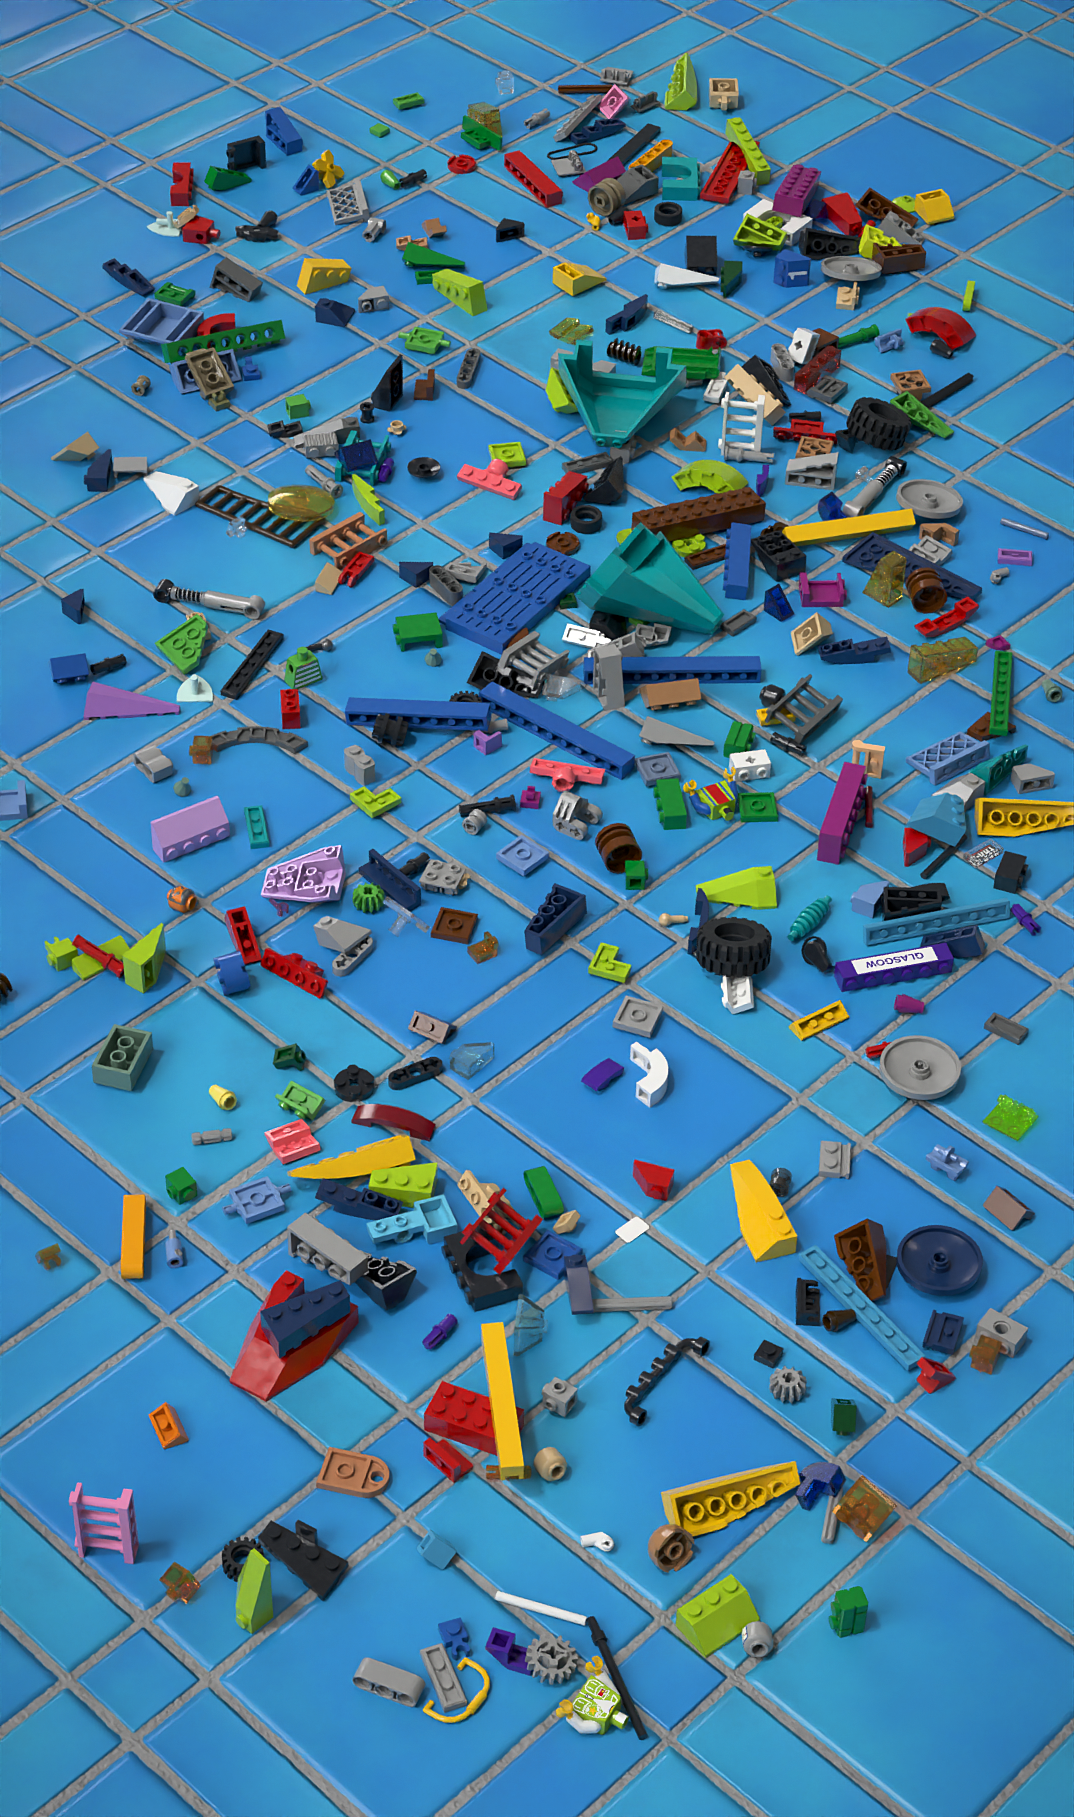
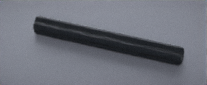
(947, 390)

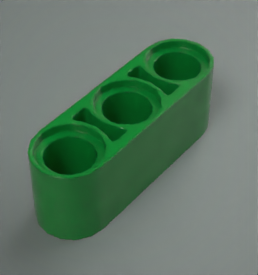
(543, 1192)

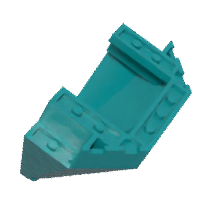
(618, 400)
(651, 584)

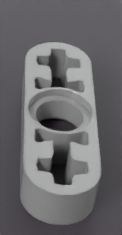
(351, 963)

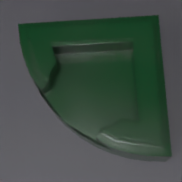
(568, 602)

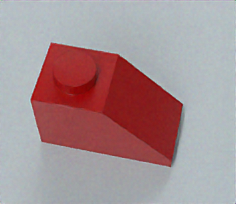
(914, 845)
(653, 1179)

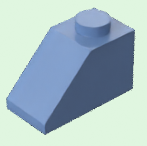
(868, 898)

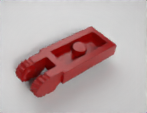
(356, 568)

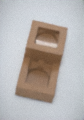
(401, 242)

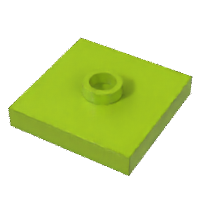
(510, 453)

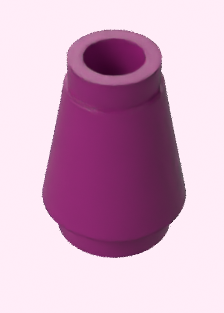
(907, 1004)

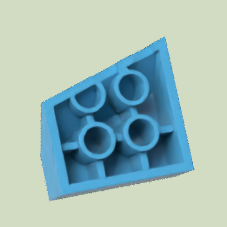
(940, 818)

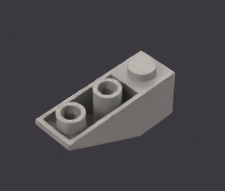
(899, 229)

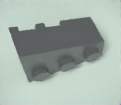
(235, 280)

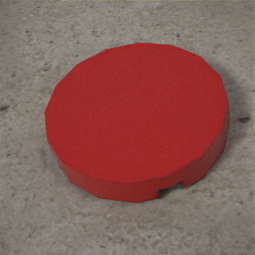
(461, 165)

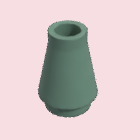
(1052, 691)

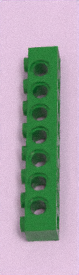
(274, 328)

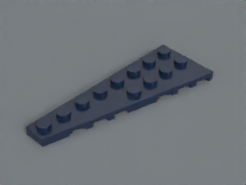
(874, 547)

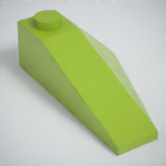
(747, 887)
(254, 1593)

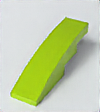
(368, 501)

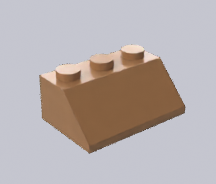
(671, 694)

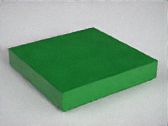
(757, 807)

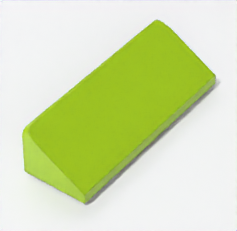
(86, 966)

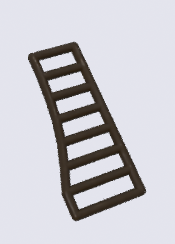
(254, 526)

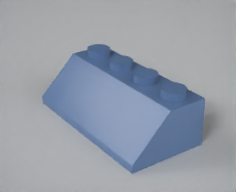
(185, 381)

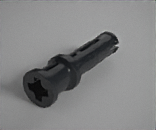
(496, 805)

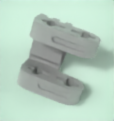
(573, 806)

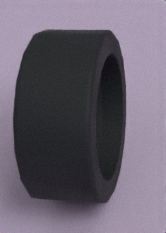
(668, 213)
(586, 511)

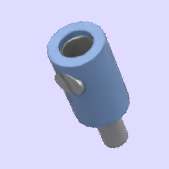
(173, 1250)

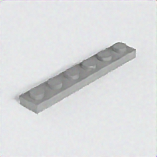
(576, 118)

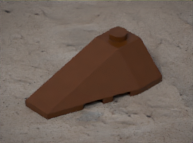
(878, 206)
(864, 1254)

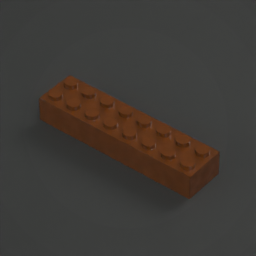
(702, 514)

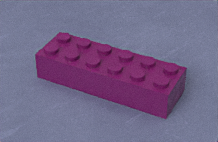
(796, 190)
(842, 813)

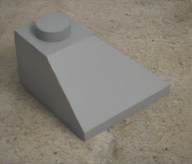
(967, 787)
(339, 934)

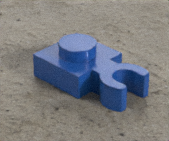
(454, 1636)

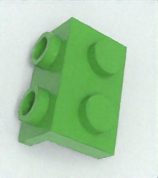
(301, 1100)

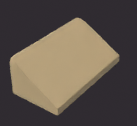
(327, 579)

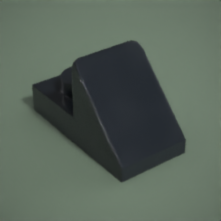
(846, 440)

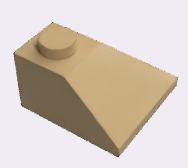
(78, 449)
(810, 633)

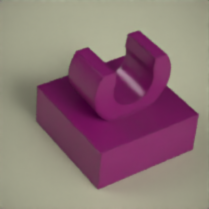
(530, 798)

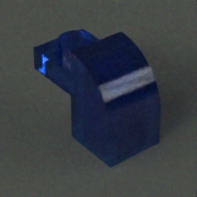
(830, 508)
(817, 1479)

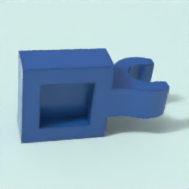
(250, 371)

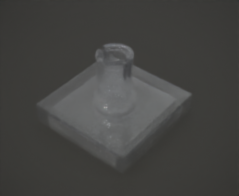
(403, 918)

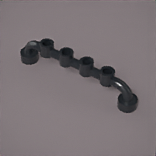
(659, 1367)

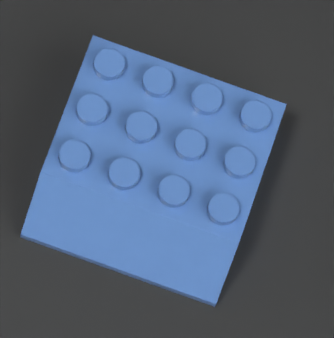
(162, 323)

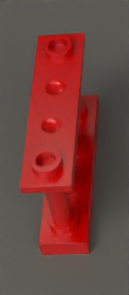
(519, 1236)

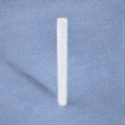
(541, 1608)

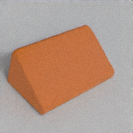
(168, 1426)

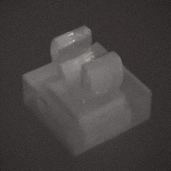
(236, 527)

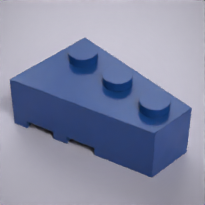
(282, 132)

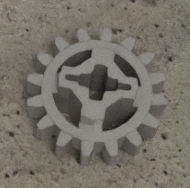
(551, 1659)

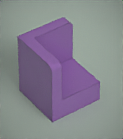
(487, 744)

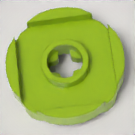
(696, 544)

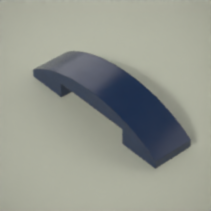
(702, 909)

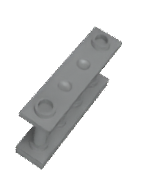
(526, 647)

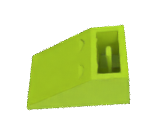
(145, 960)

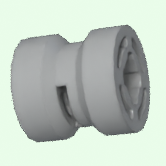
(474, 822)

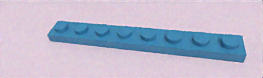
(936, 921)
(866, 1311)

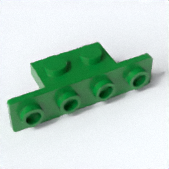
(479, 135)

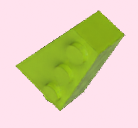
(759, 233)

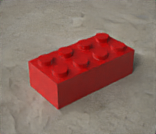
(463, 1417)

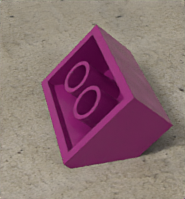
(609, 169)

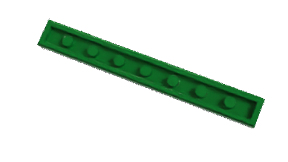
(1000, 693)

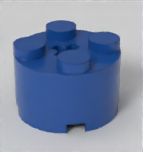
(232, 973)

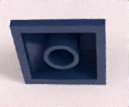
(333, 312)

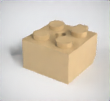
(723, 93)

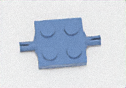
(256, 1199)

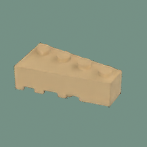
(749, 389)

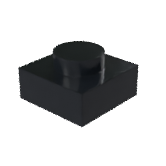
(768, 1354)

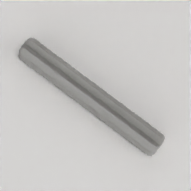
(632, 1304)

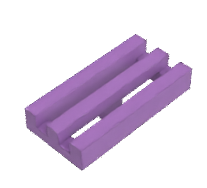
(1014, 557)

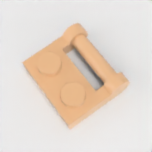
(873, 757)

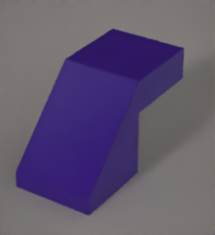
(502, 1647)

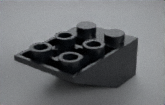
(779, 555)

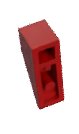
(242, 934)

